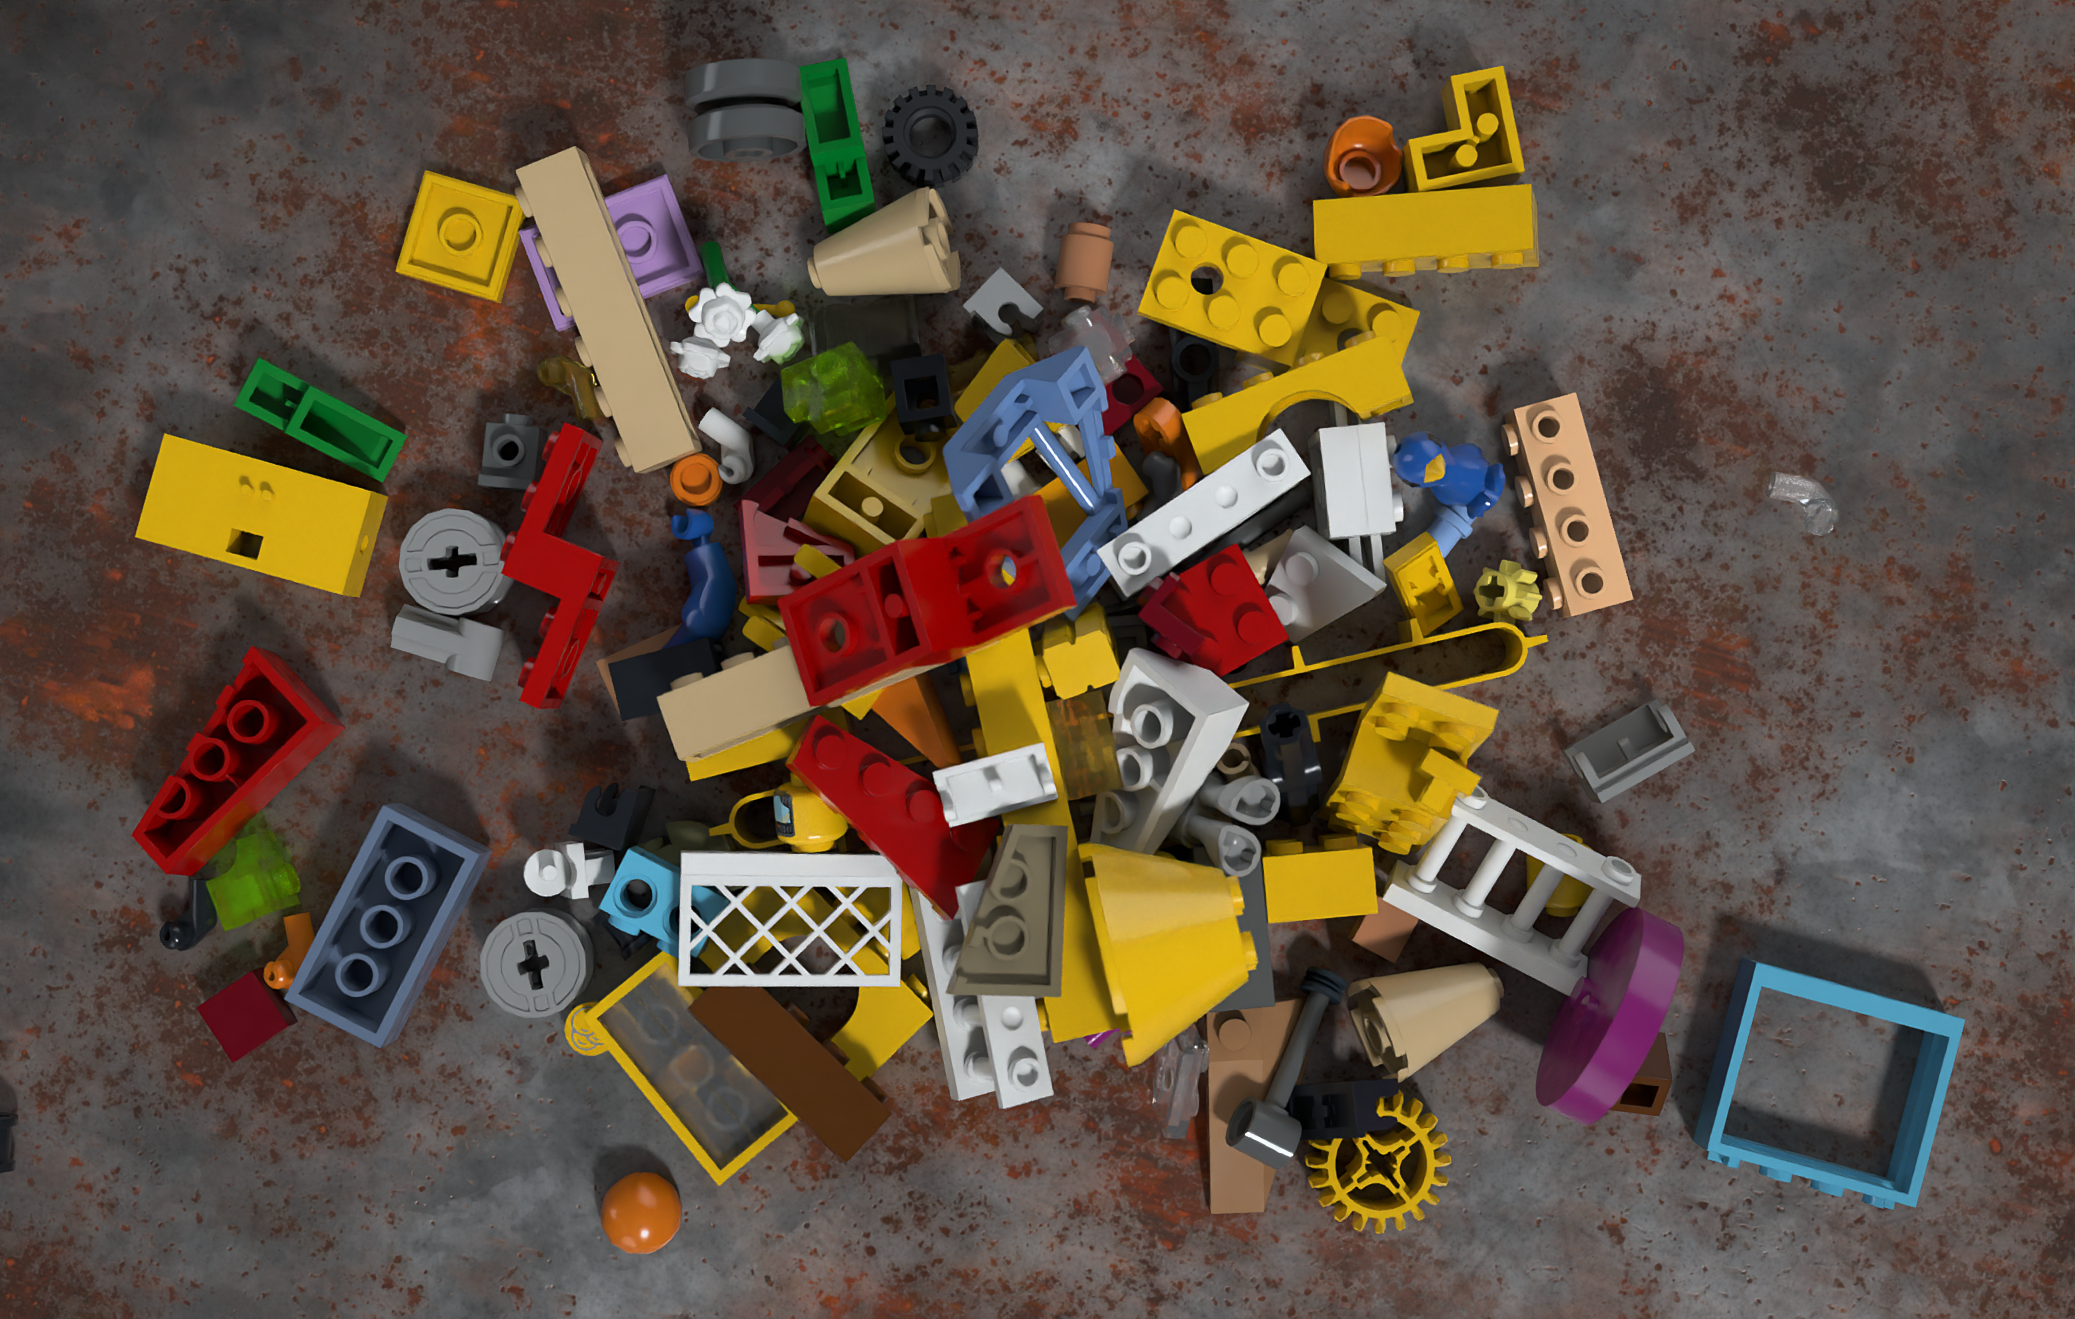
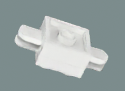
(1354, 486)

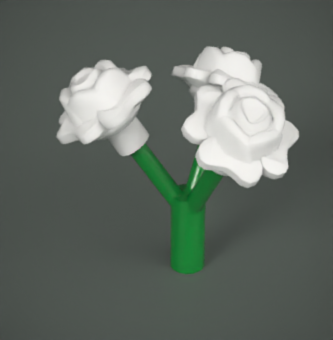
(725, 315)

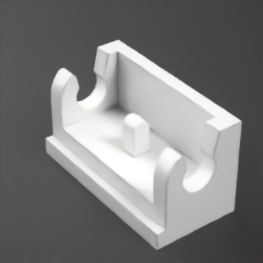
(995, 785)

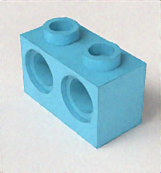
(659, 916)

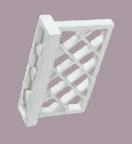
(788, 869)

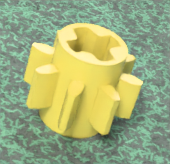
(1507, 593)

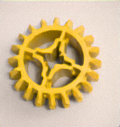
(1405, 1196)

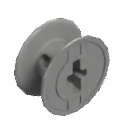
(441, 538)
(517, 986)

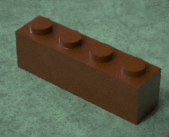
(793, 1064)

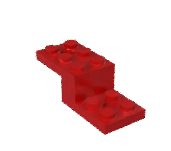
(558, 567)
(926, 601)

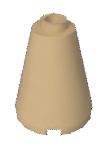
(890, 251)
(1421, 1013)

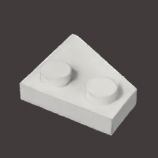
(1317, 584)

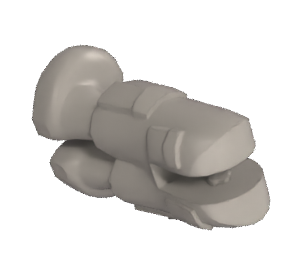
(1227, 845)

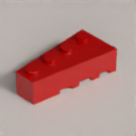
(245, 755)

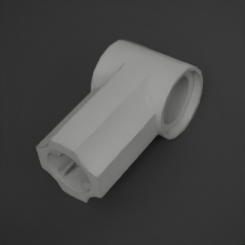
(460, 644)

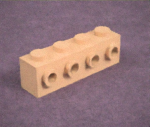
(1566, 506)

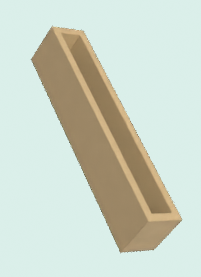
(608, 310)
(748, 700)

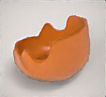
(1362, 158)
(641, 1213)

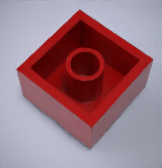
(1228, 609)

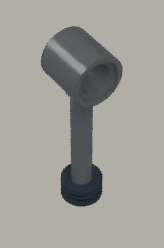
(1264, 1127)

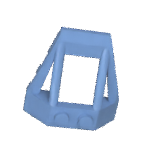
(1056, 391)

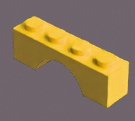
(1361, 378)

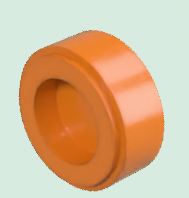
(697, 480)

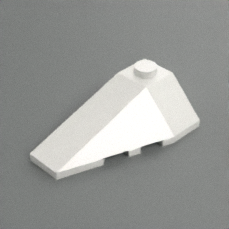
(1169, 736)

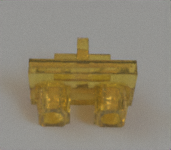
(1084, 745)

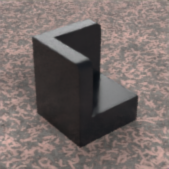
(773, 421)

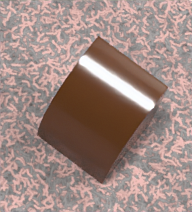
(1650, 1084)

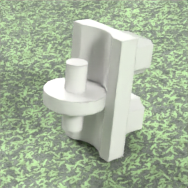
(568, 870)

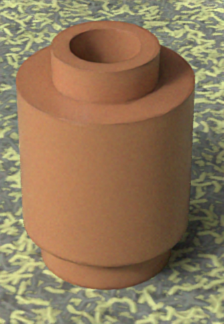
(1084, 262)

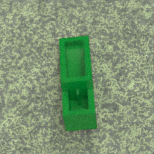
(836, 144)
(319, 419)

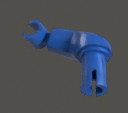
(711, 581)

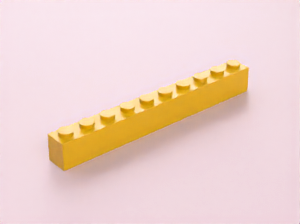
(1013, 717)

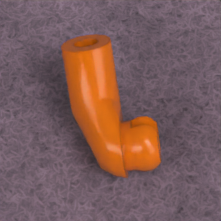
(300, 938)

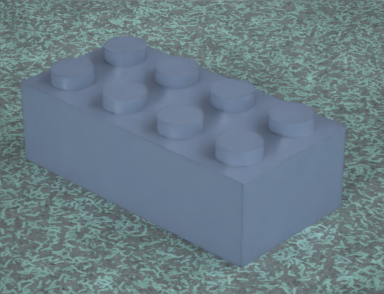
(388, 924)

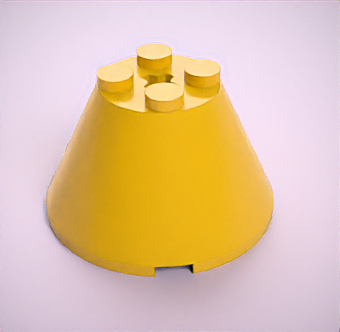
(1164, 941)

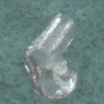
(1812, 497)

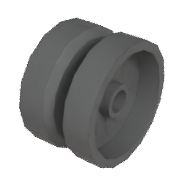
(744, 110)

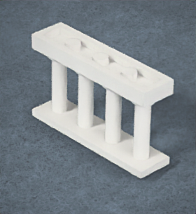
(1202, 514)
(1512, 935)
(982, 1038)

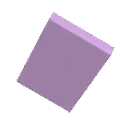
(652, 237)

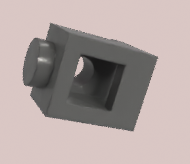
(526, 467)

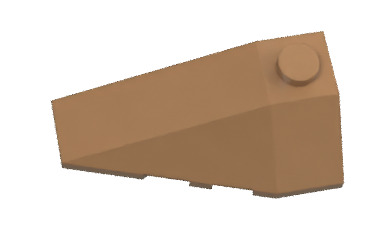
(1242, 1063)

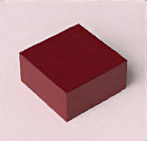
(246, 1015)

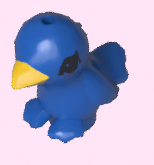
(1454, 474)

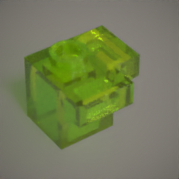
(834, 391)
(255, 884)

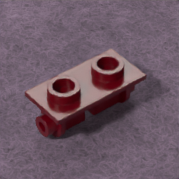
(792, 482)

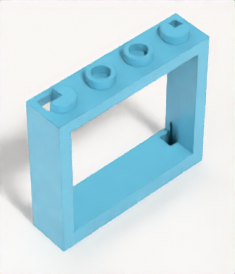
(1920, 1111)

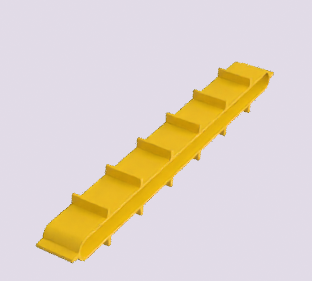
(1409, 636)

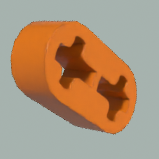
(1163, 429)

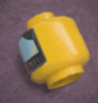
(805, 819)

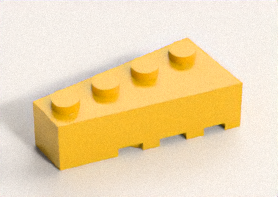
(1427, 231)

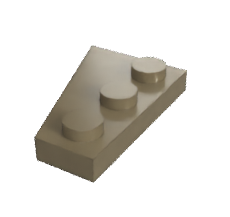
(1019, 919)

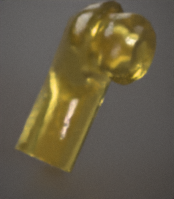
(574, 380)

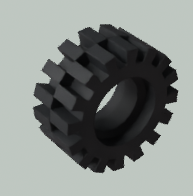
(923, 105)

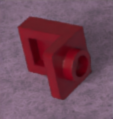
(1171, 633)

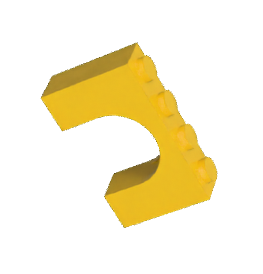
(883, 1014)

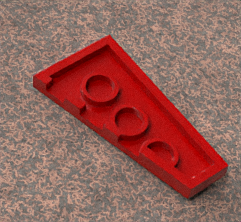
(892, 812)

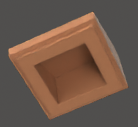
(1385, 931)

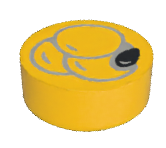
(579, 1034)

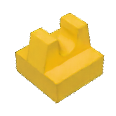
(1444, 779)

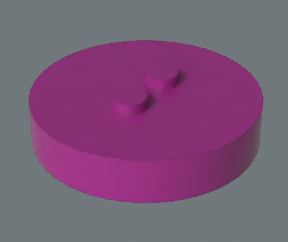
(1610, 1016)

